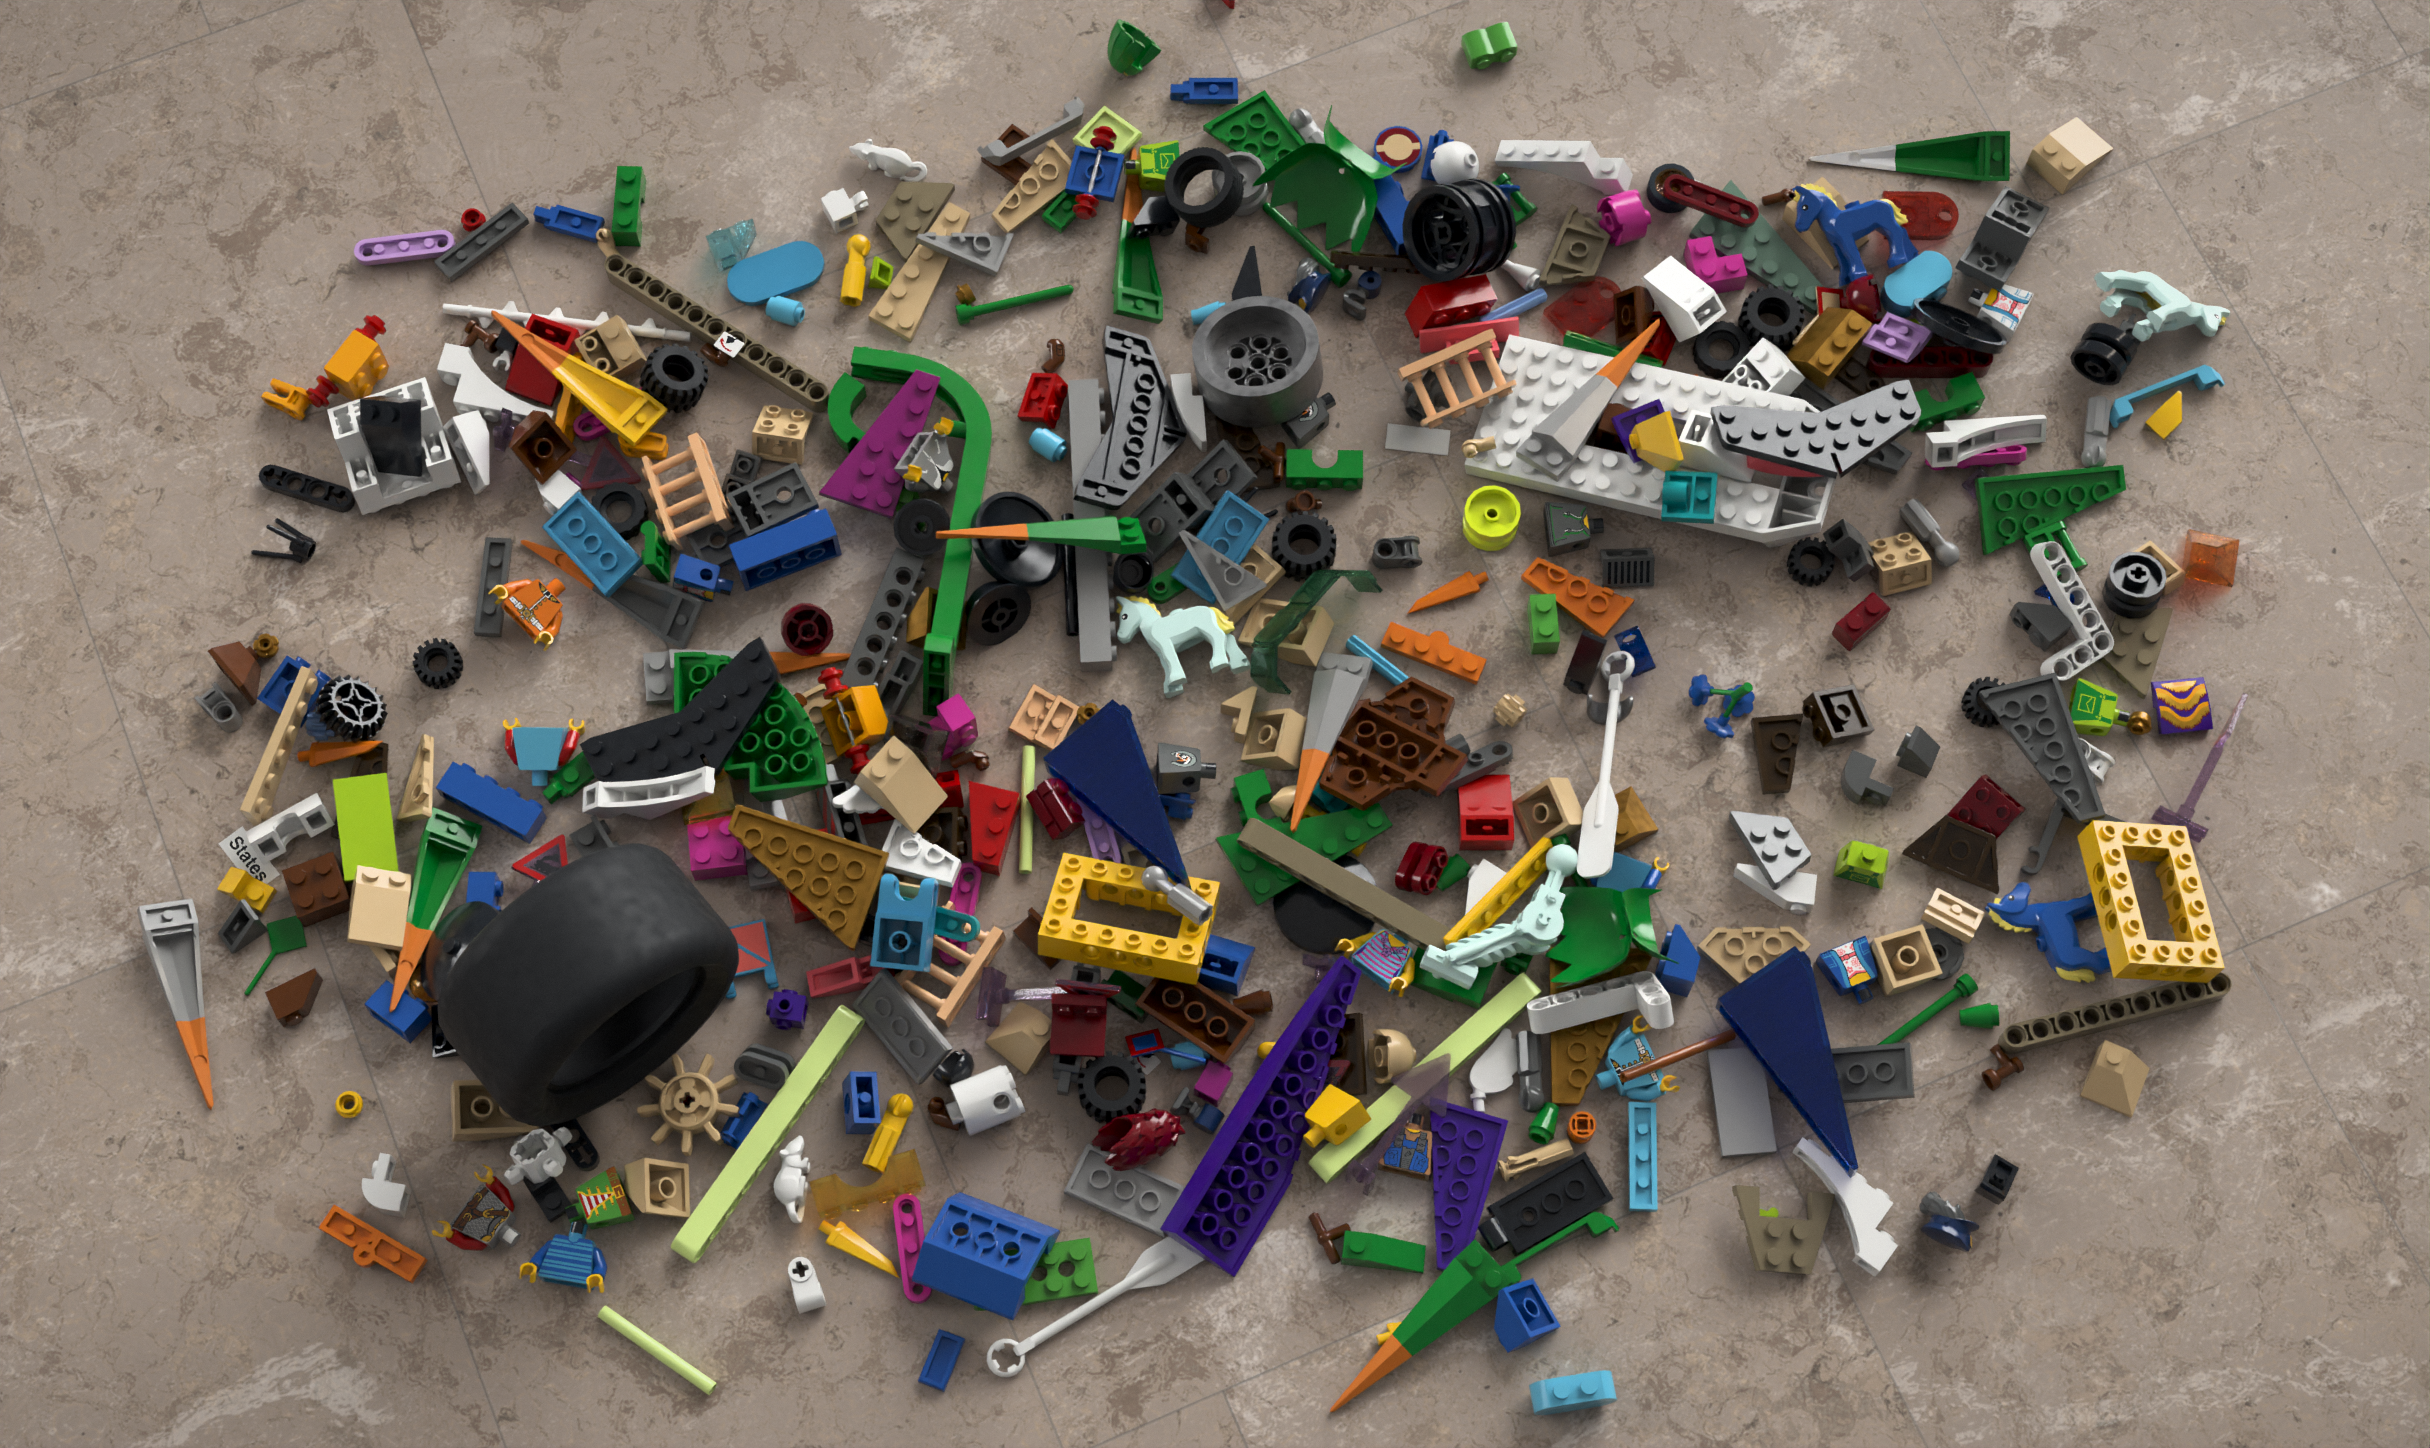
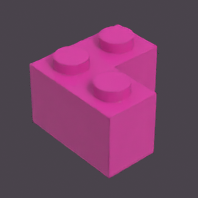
(1719, 273)
(959, 720)

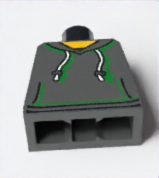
(1568, 527)

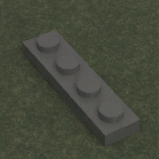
(481, 242)
(493, 572)

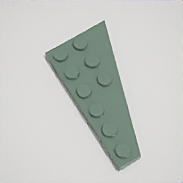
(1763, 253)

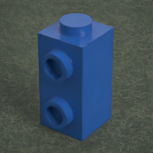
(485, 888)

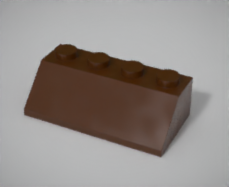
(1198, 1016)

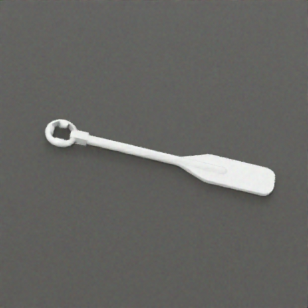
(1601, 810)
(1153, 1268)

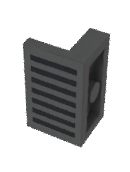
(1627, 567)

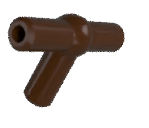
(1785, 195)
(1276, 458)
(1326, 1237)

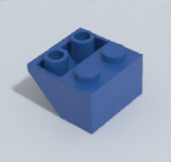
(1225, 964)
(1677, 977)

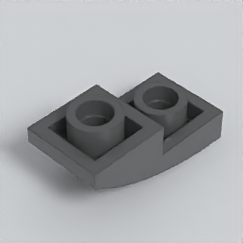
(742, 472)

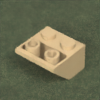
(612, 348)

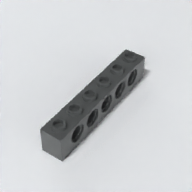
(903, 565)

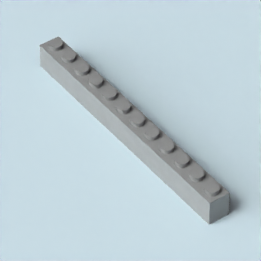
(1091, 564)

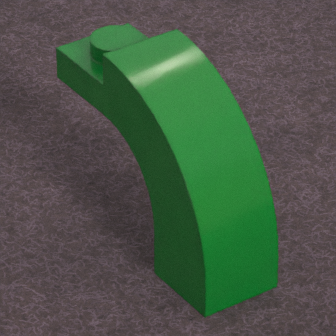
(842, 403)

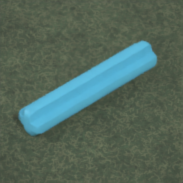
(1380, 664)

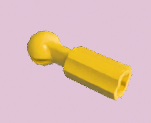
(855, 271)
(888, 1132)

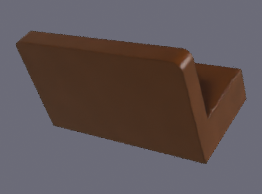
(1028, 934)

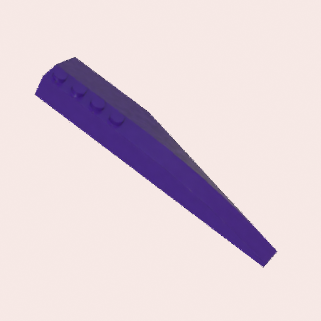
(1261, 1138)

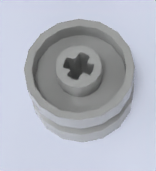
(1250, 169)

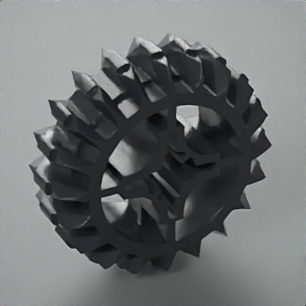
(356, 702)

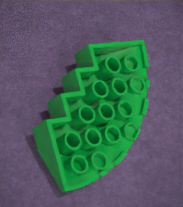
(780, 747)

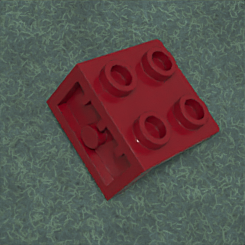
(1987, 807)
(1078, 1025)

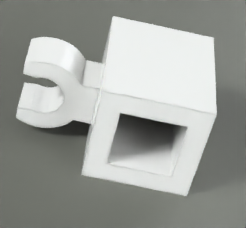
(842, 210)

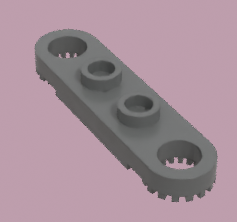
(1479, 764)

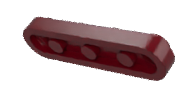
(1710, 200)

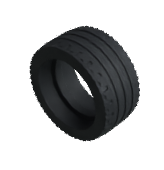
(1185, 169)

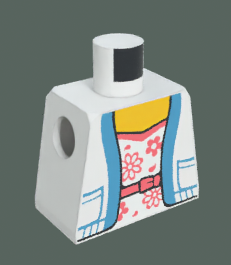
(2002, 308)

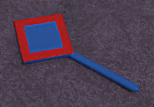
(1151, 1042)

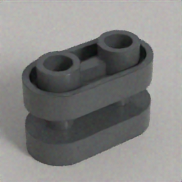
(764, 1066)

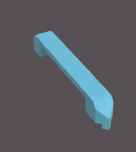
(2203, 377)

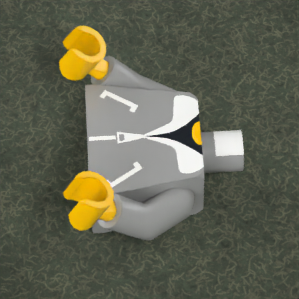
(928, 460)

